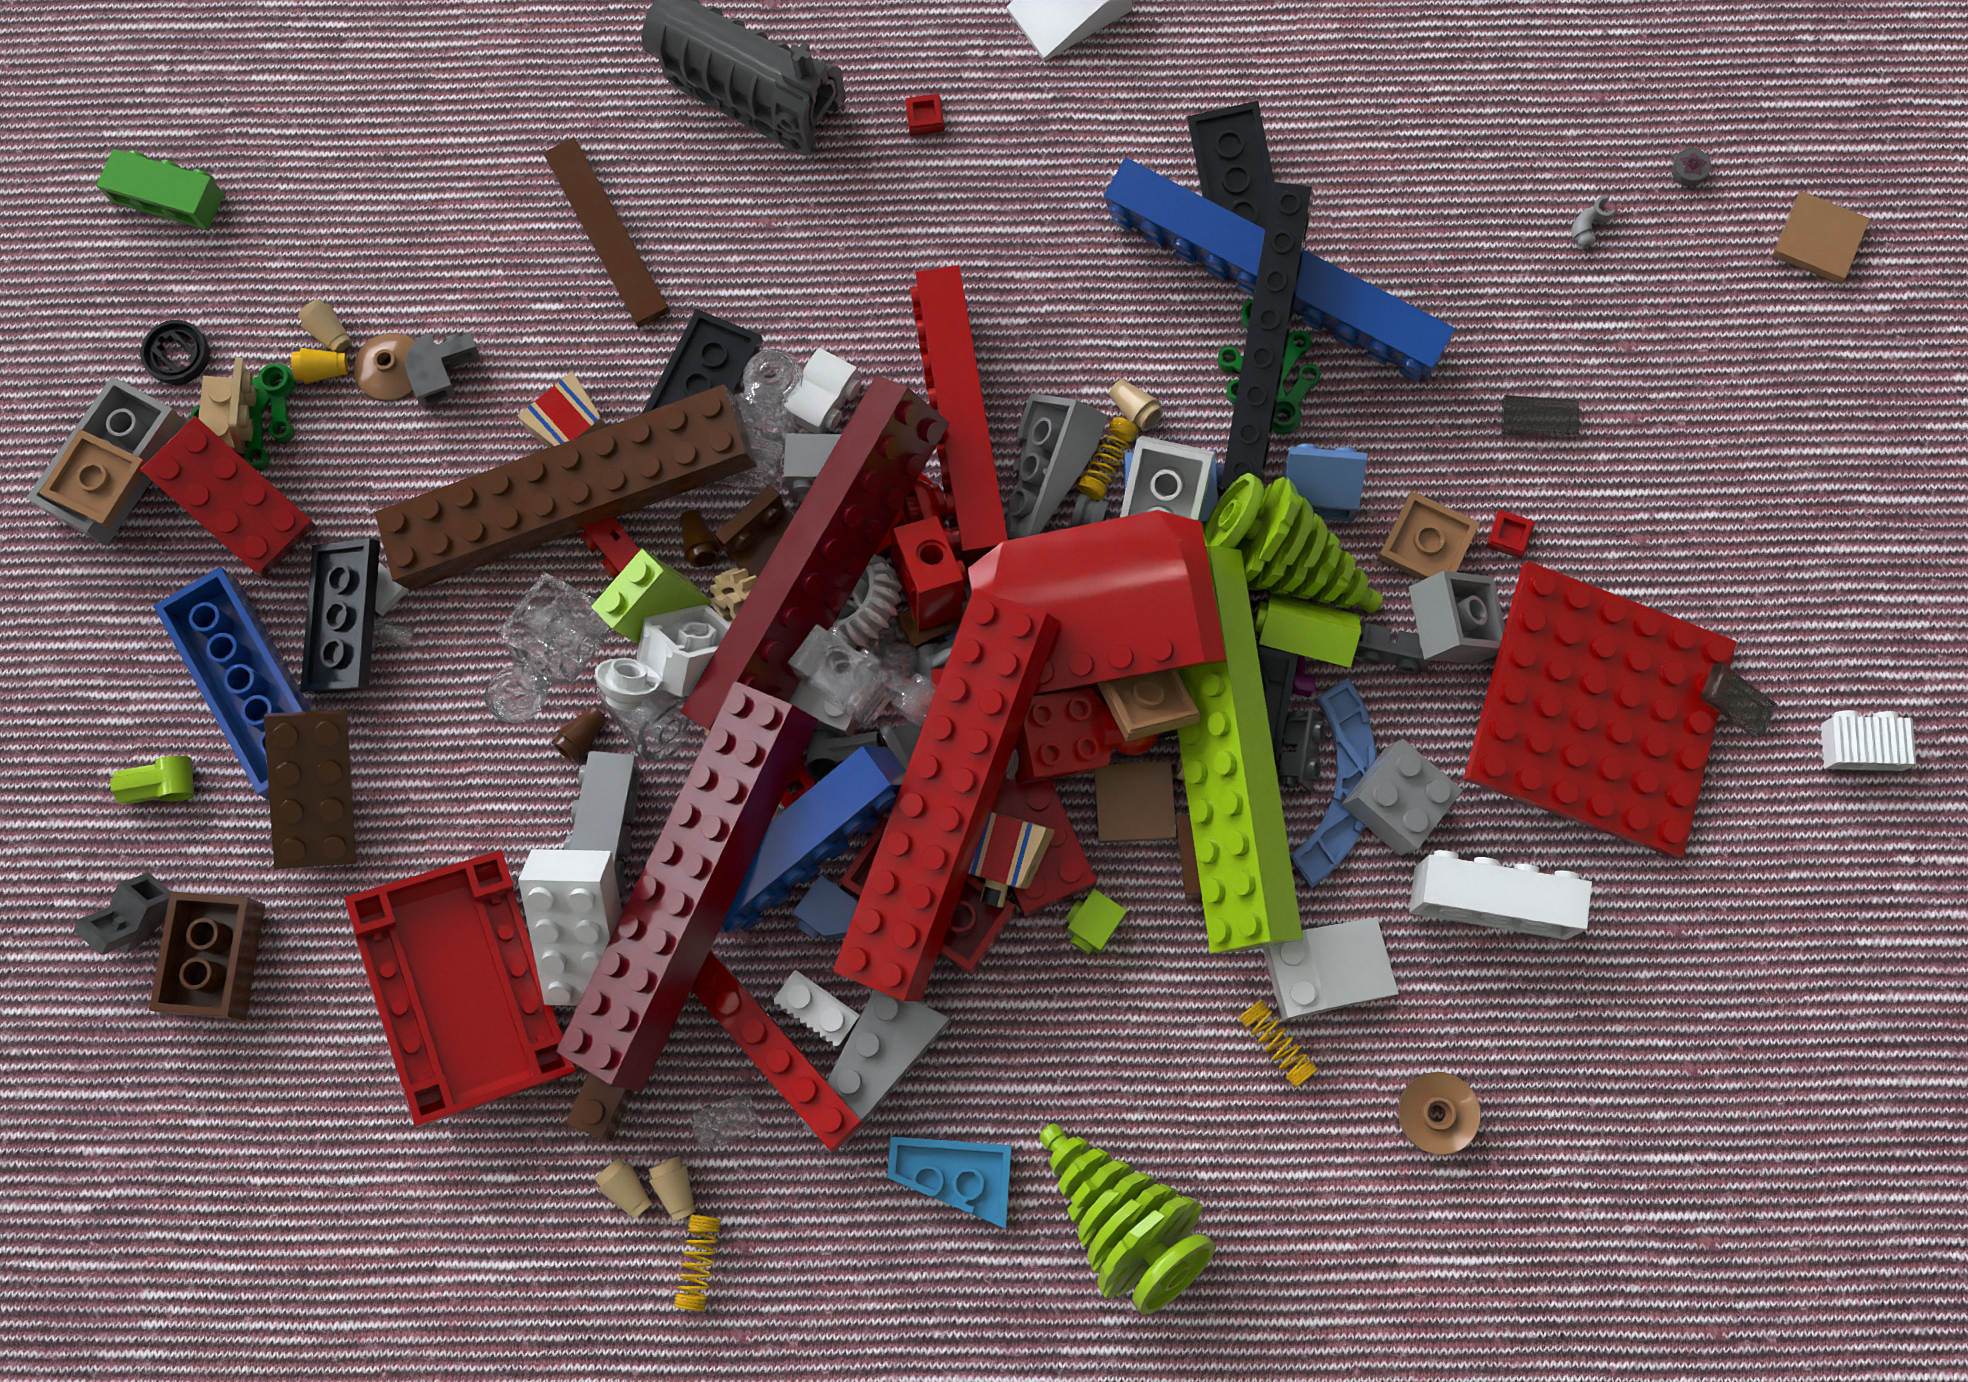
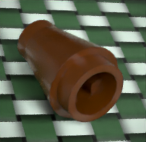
(698, 541)
(579, 734)

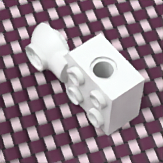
(669, 657)

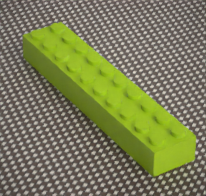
(1235, 784)

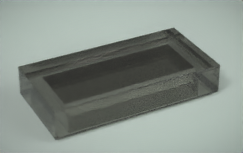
(1540, 417)
(1738, 700)

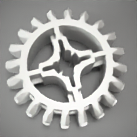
(873, 603)

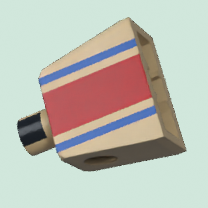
(561, 414)
(1008, 855)

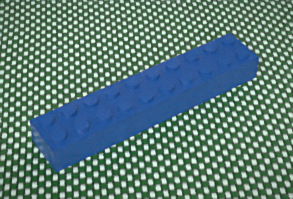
(1233, 249)

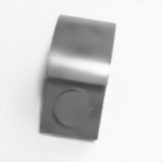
(428, 365)
(130, 918)

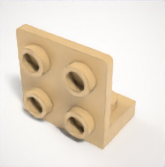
(227, 404)

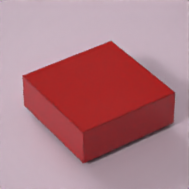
(924, 114)
(1510, 534)

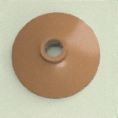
(387, 381)
(1459, 1109)

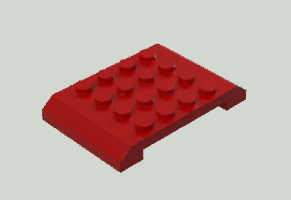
(457, 987)

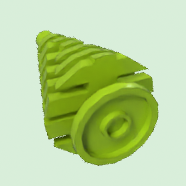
(1286, 545)
(1129, 1223)

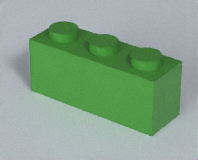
(160, 188)

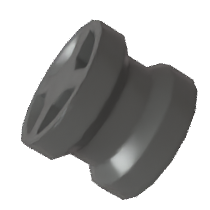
(1089, 511)

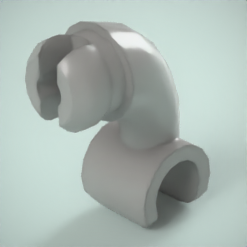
(1582, 226)

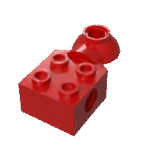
(925, 559)
(1070, 737)

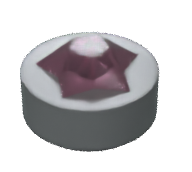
(1691, 167)

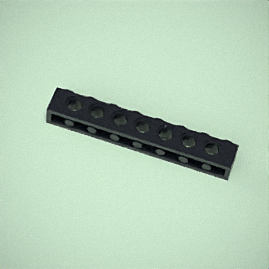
(1268, 331)

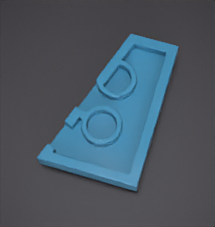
(956, 1173)

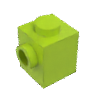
(1094, 922)

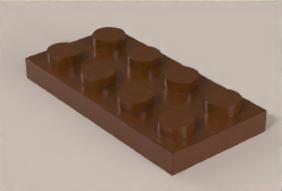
(310, 788)

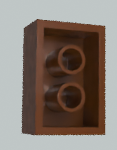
(207, 956)

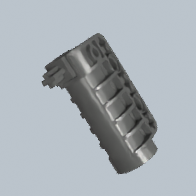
(742, 72)

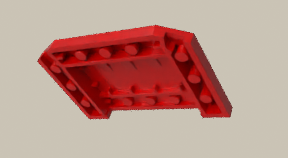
(1127, 595)

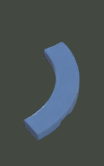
(1354, 756)

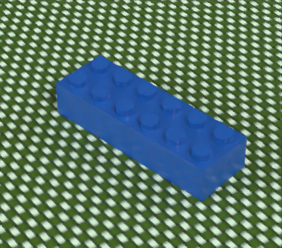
(232, 664)
(816, 830)

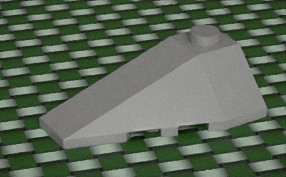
(1056, 446)

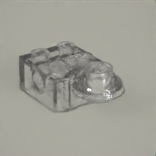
(767, 417)
(551, 642)
(863, 686)

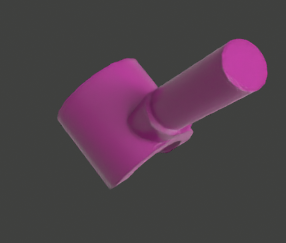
(1303, 683)

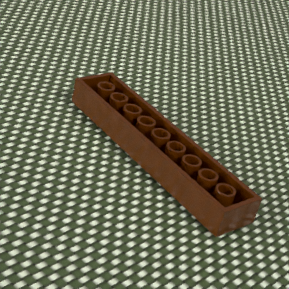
(565, 488)

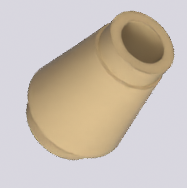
(324, 325)
(1136, 405)
(623, 1187)
(673, 1187)

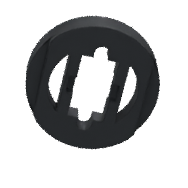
(170, 331)

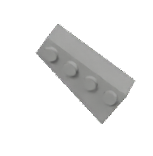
(605, 805)
(882, 1051)

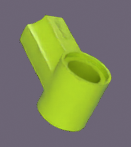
(165, 780)

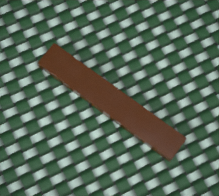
(606, 232)

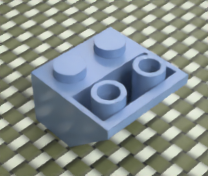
(1327, 479)

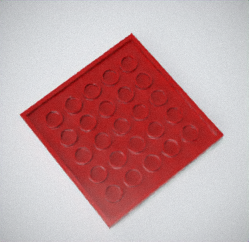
(1599, 711)

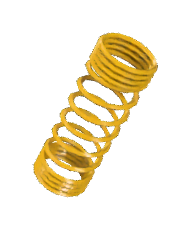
(1124, 431)
(1295, 1076)
(697, 1302)

